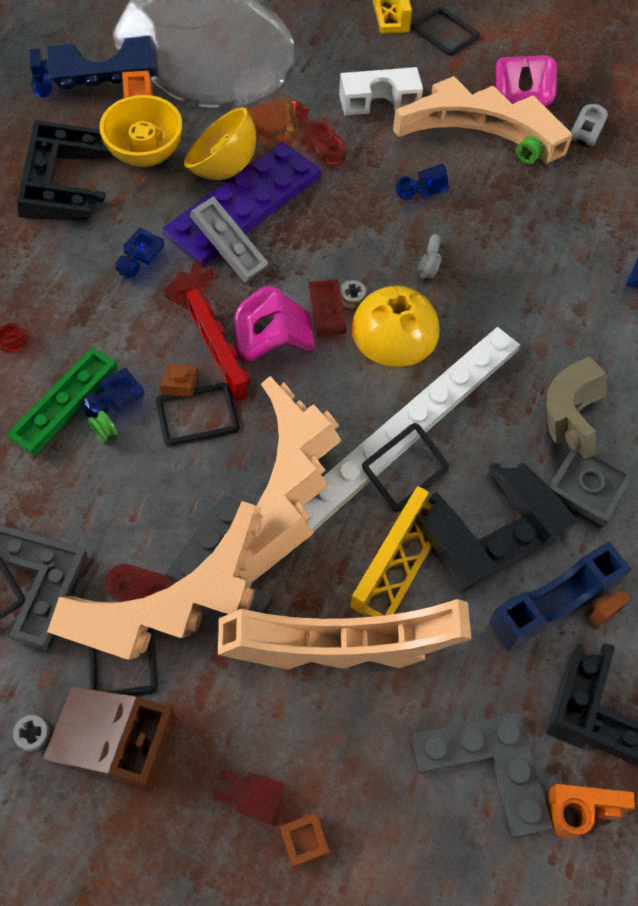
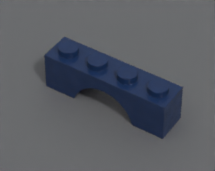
(70, 68)
(538, 610)

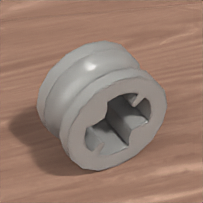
(352, 287)
(22, 725)

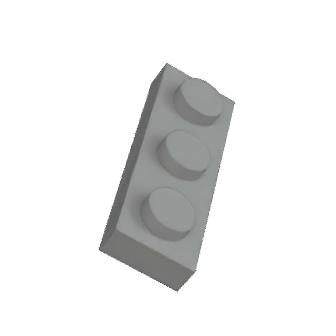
(228, 239)

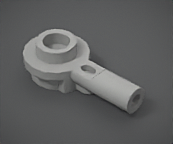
(430, 263)

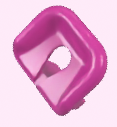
(543, 75)
(289, 326)

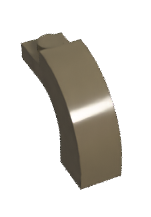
(566, 396)

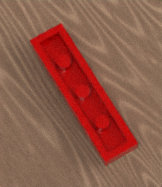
(222, 353)

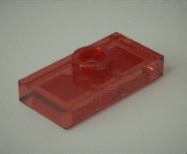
(327, 307)

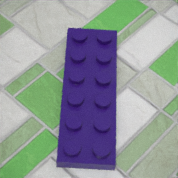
(247, 198)

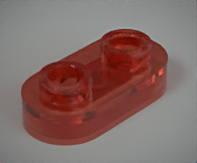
(325, 142)
(143, 582)

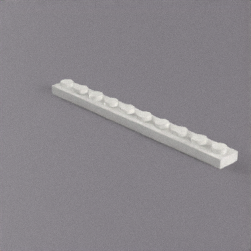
(425, 409)

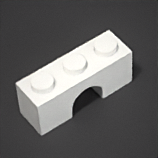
(397, 85)

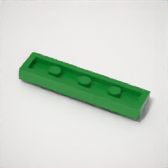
(61, 402)

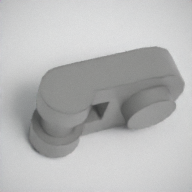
(591, 118)

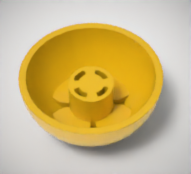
(141, 130)
(223, 147)
(396, 326)

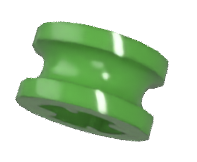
(529, 150)
(102, 426)

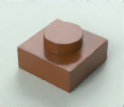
(179, 380)
(607, 607)
(304, 840)

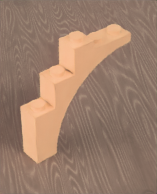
(486, 111)
(295, 478)
(215, 583)
(342, 643)

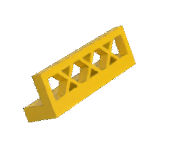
(399, 12)
(384, 559)

